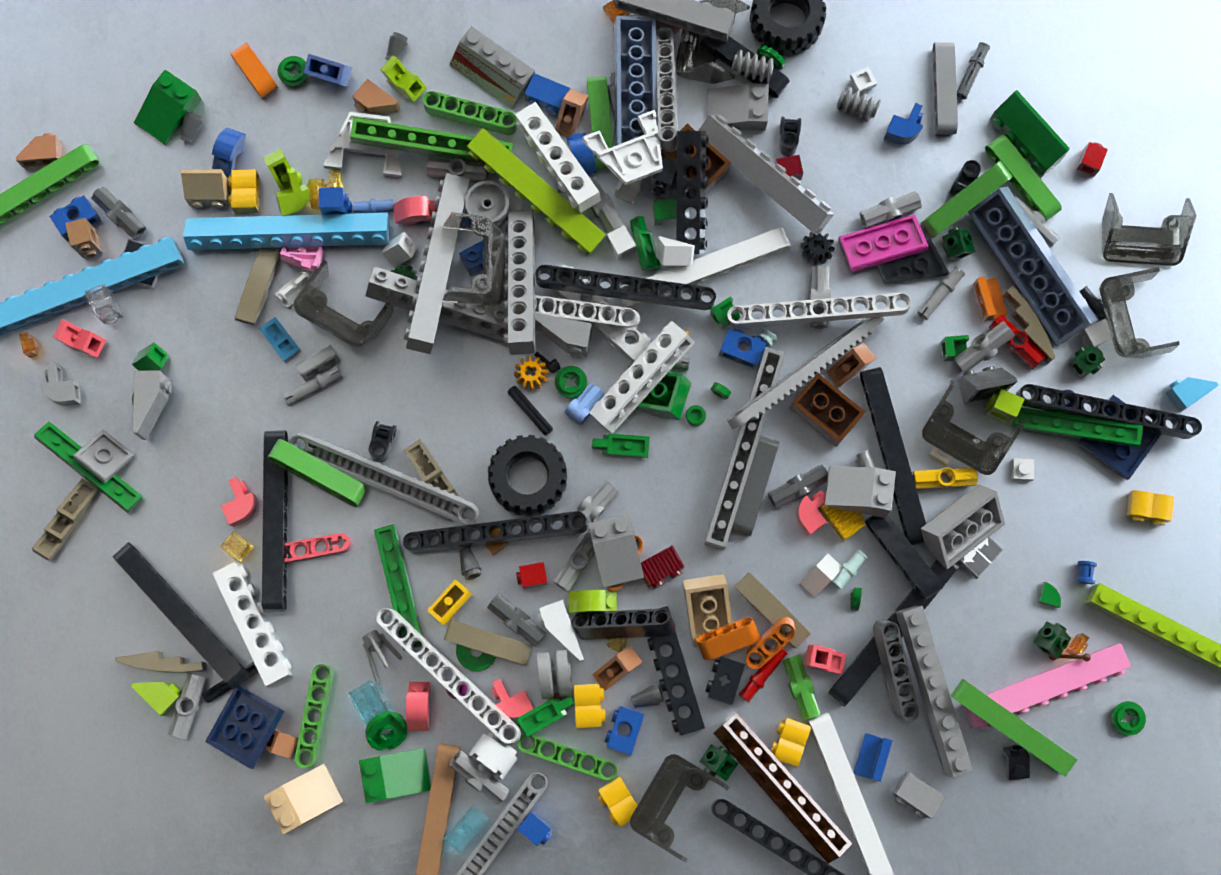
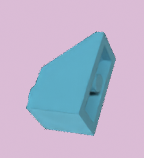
(1189, 391)

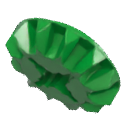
(769, 53)
(289, 64)
(570, 372)
(1137, 723)

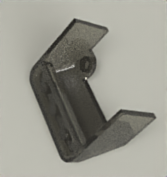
(697, 63)
(1146, 244)
(487, 287)
(1114, 294)
(312, 306)
(962, 445)
(662, 796)

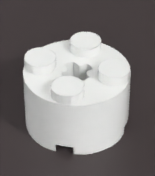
(494, 755)

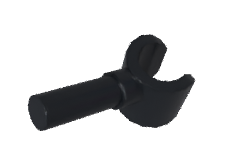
(552, 366)

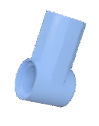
(580, 407)

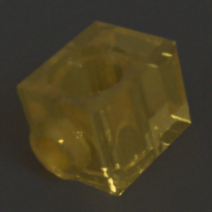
(236, 546)

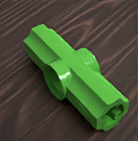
(801, 687)

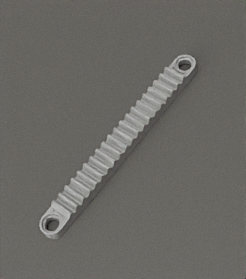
(804, 372)
(389, 480)
(503, 827)

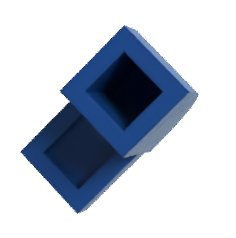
(905, 131)
(226, 148)
(582, 153)

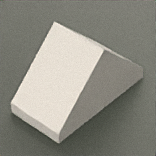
(674, 252)
(821, 575)

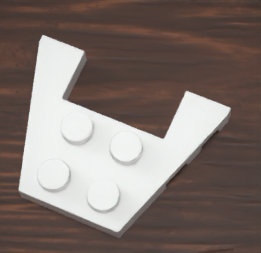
(344, 143)
(634, 158)

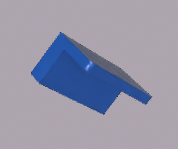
(872, 757)

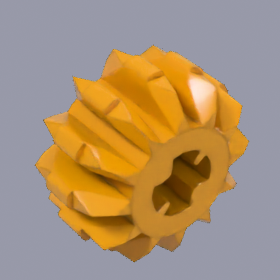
(533, 366)

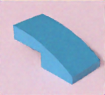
(279, 338)

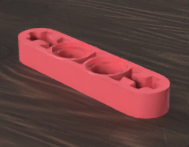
(310, 544)

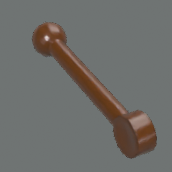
(1086, 657)

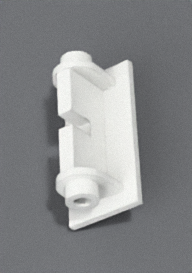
(291, 290)

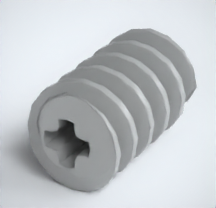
(752, 66)
(858, 104)

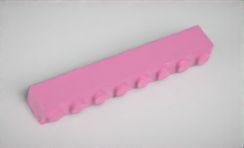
(1056, 682)

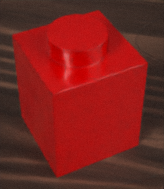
(1092, 158)
(532, 575)

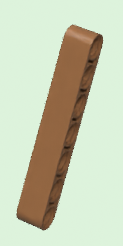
(437, 812)

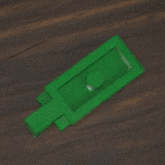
(644, 244)
(623, 445)
(543, 715)

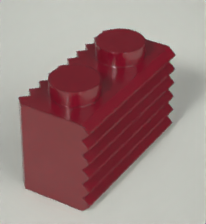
(661, 566)

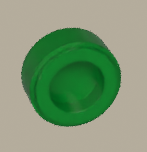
(720, 390)
(695, 415)

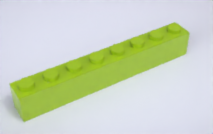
(536, 191)
(1155, 625)

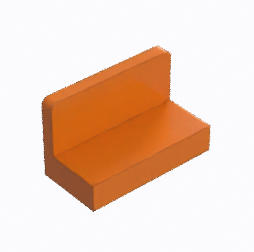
(989, 298)

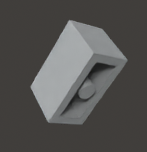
(918, 795)

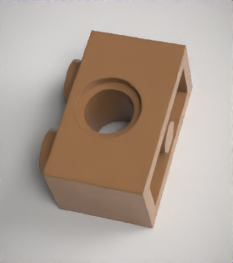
(83, 238)

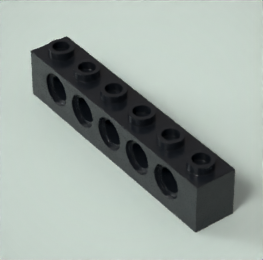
(685, 182)
(694, 721)

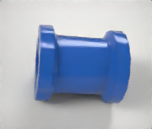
(1086, 572)

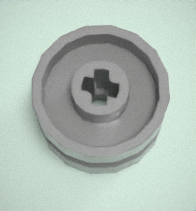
(486, 194)
(554, 674)

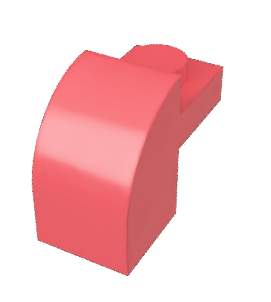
(413, 209)
(79, 339)
(242, 507)
(808, 515)
(825, 659)
(418, 706)
(511, 706)

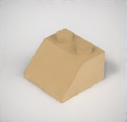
(205, 187)

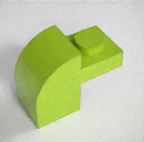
(402, 80)
(295, 197)
(591, 601)

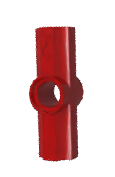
(1027, 351)

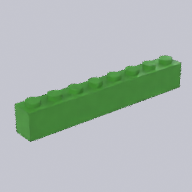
(413, 139)

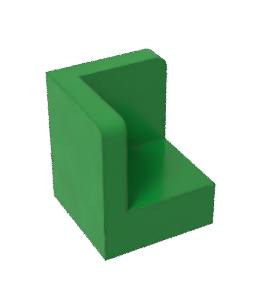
(664, 210)
(720, 312)
(953, 346)
(150, 358)

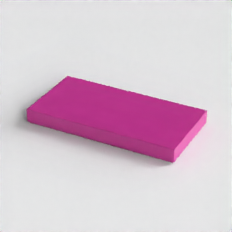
(883, 243)

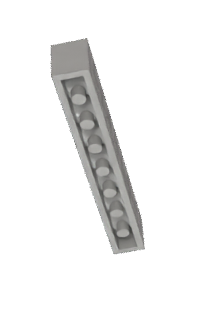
(521, 282)
(399, 291)

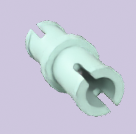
(849, 569)

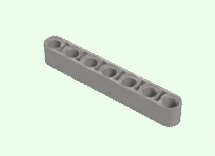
(666, 89)

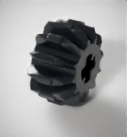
(822, 253)

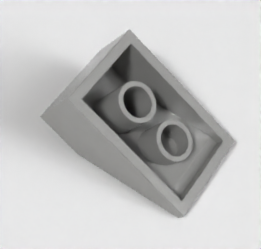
(741, 105)
(566, 333)
(150, 397)
(860, 490)
(616, 550)

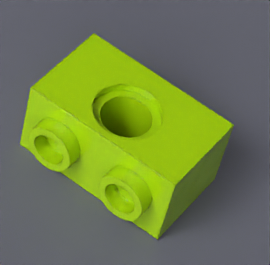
(1003, 406)

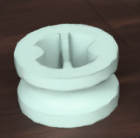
(768, 336)

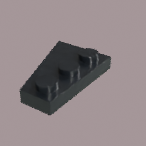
(914, 266)

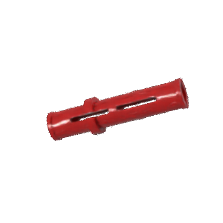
(757, 681)

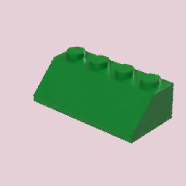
(1029, 133)

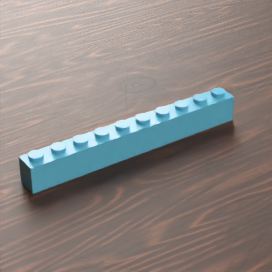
(286, 231)
(70, 290)

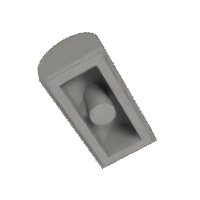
(318, 363)

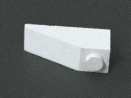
(558, 625)

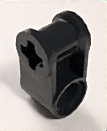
(789, 132)
(963, 178)
(383, 437)

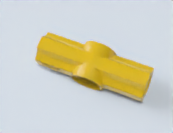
(957, 478)

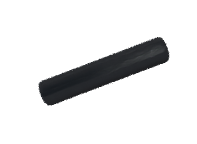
(530, 410)
(222, 687)

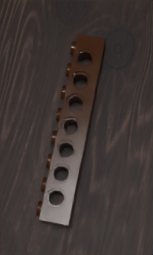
(782, 788)

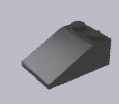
(983, 384)

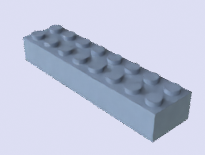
(633, 74)
(1032, 265)

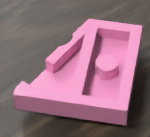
(303, 257)

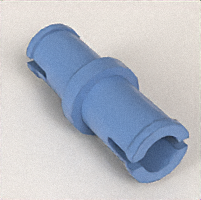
(373, 206)

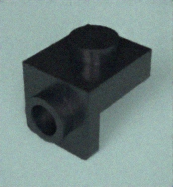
(1017, 762)

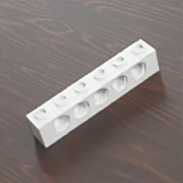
(534, 117)
(615, 338)
(640, 387)
(225, 578)

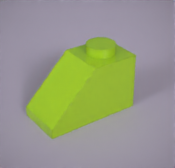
(277, 165)
(159, 695)

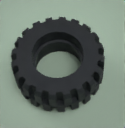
(787, 38)
(527, 448)

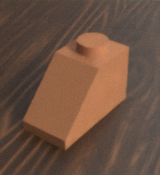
(374, 100)
(571, 113)
(40, 151)
(851, 364)
(617, 668)
(282, 744)

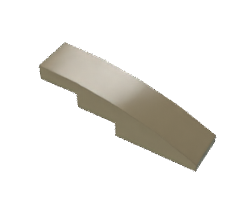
(257, 285)
(1030, 323)
(428, 468)
(66, 520)
(769, 607)
(487, 642)
(155, 662)

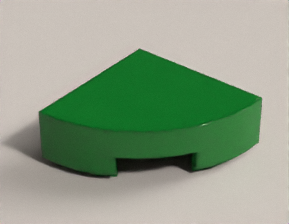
(1050, 595)
(855, 598)

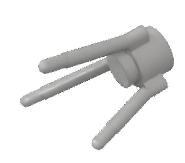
(374, 642)

